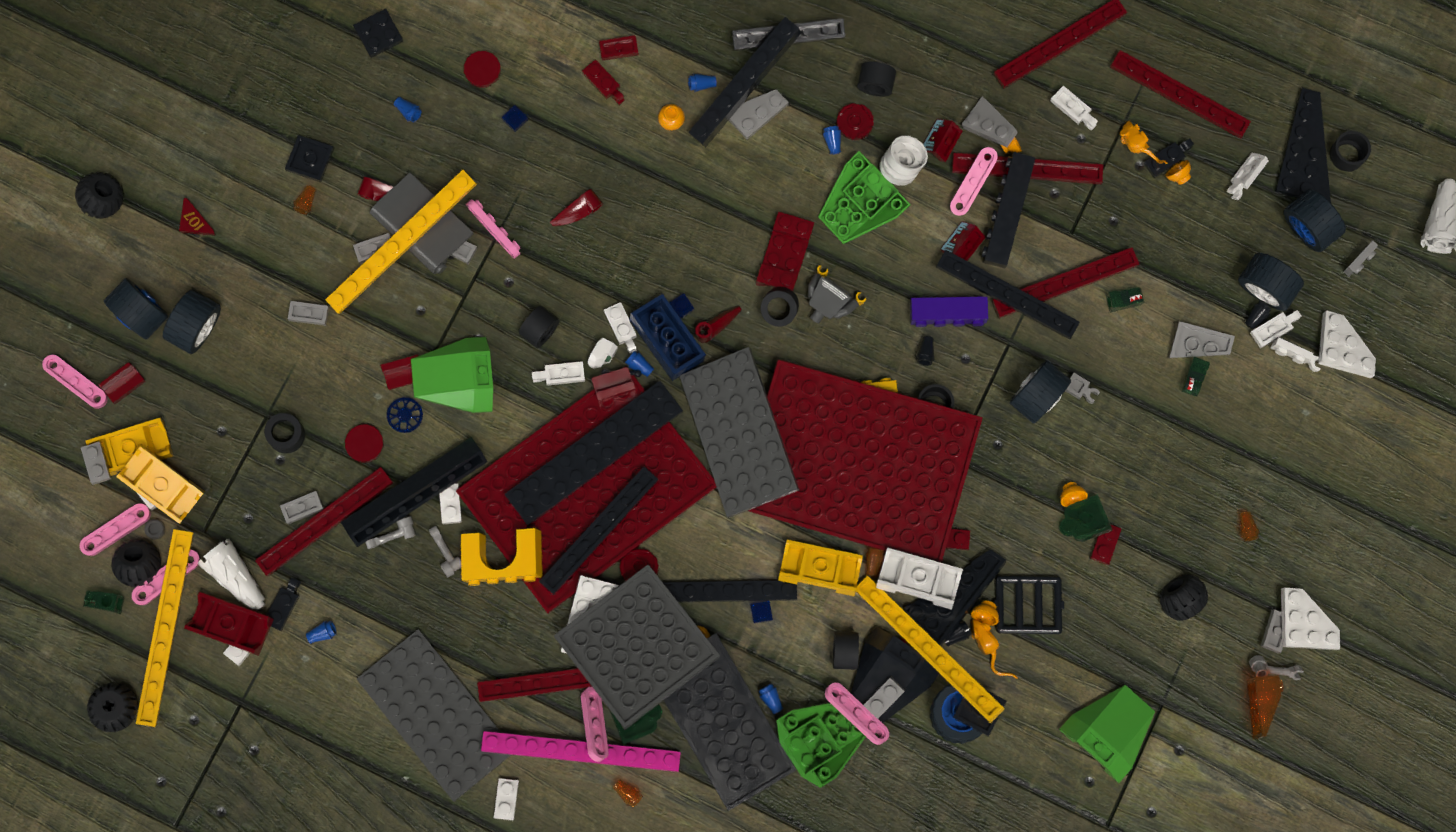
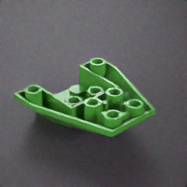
(861, 200)
(456, 376)
(1111, 730)
(818, 741)

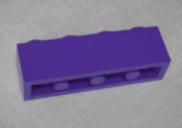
(949, 311)

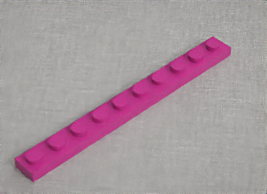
(577, 751)

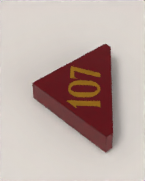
(192, 221)

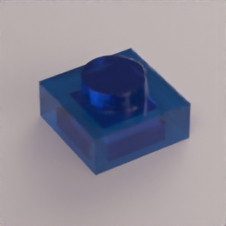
(514, 118)
(682, 306)
(761, 612)

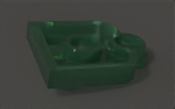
(1085, 520)
(642, 727)

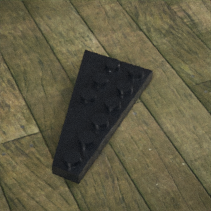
(1305, 153)
(974, 580)

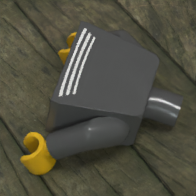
(830, 298)

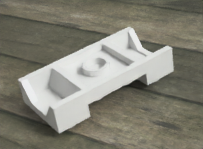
(919, 577)
(587, 594)

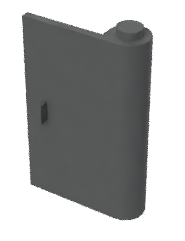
(439, 241)

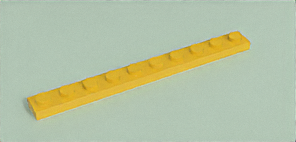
(401, 241)
(164, 628)
(929, 649)

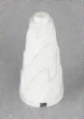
(1441, 223)
(232, 573)

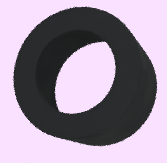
(876, 79)
(1355, 139)
(789, 296)
(539, 326)
(940, 391)
(291, 445)
(845, 650)

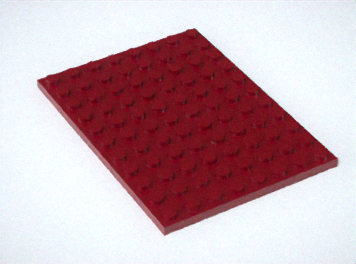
(665, 454)
(869, 461)

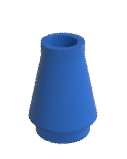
(700, 82)
(409, 110)
(833, 139)
(638, 362)
(324, 631)
(771, 698)

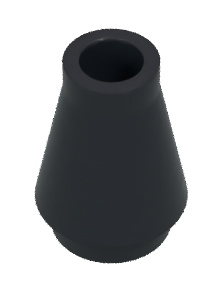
(1258, 313)
(926, 351)
(960, 634)

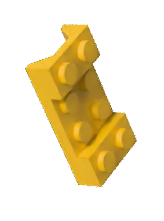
(123, 444)
(160, 484)
(820, 567)

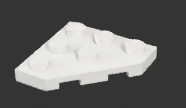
(1343, 347)
(1305, 623)

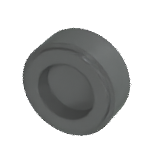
(154, 529)

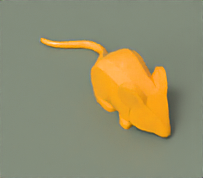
(1136, 140)
(987, 643)

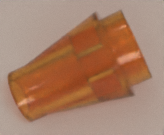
(304, 202)
(1248, 528)
(874, 561)
(628, 794)

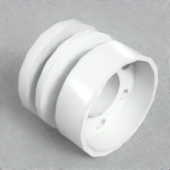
(903, 160)

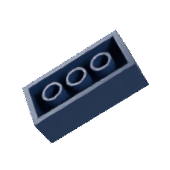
(667, 337)

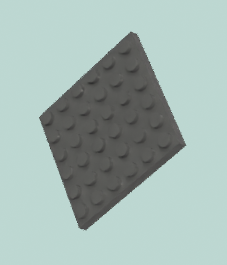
(636, 646)

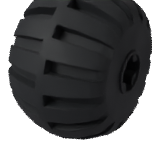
(99, 195)
(136, 563)
(1184, 597)
(122, 713)

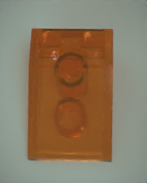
(1264, 697)

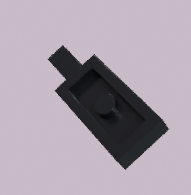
(1172, 155)
(284, 604)

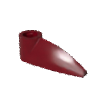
(373, 189)
(580, 208)
(716, 324)

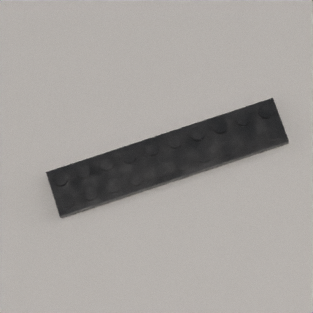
(593, 453)

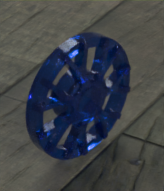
(404, 415)

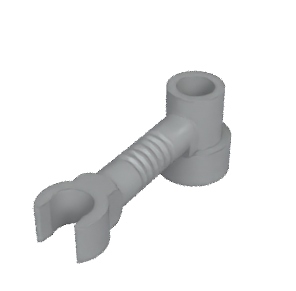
(405, 529)
(452, 564)
(1260, 668)

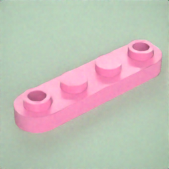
(973, 181)
(488, 222)
(75, 381)
(115, 529)
(154, 588)
(857, 713)
(594, 725)

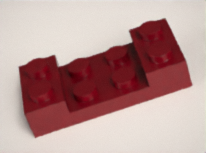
(785, 252)
(230, 624)

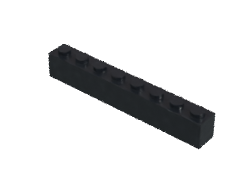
(745, 82)
(414, 492)

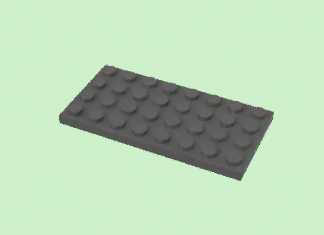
(739, 432)
(433, 714)

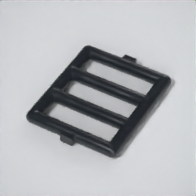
(1037, 581)

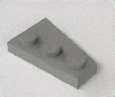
(757, 112)
(989, 123)
(1199, 342)

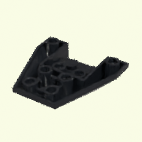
(890, 657)

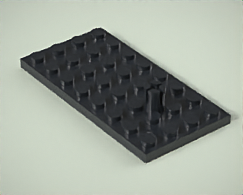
(728, 731)

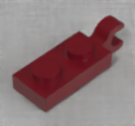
(603, 81)

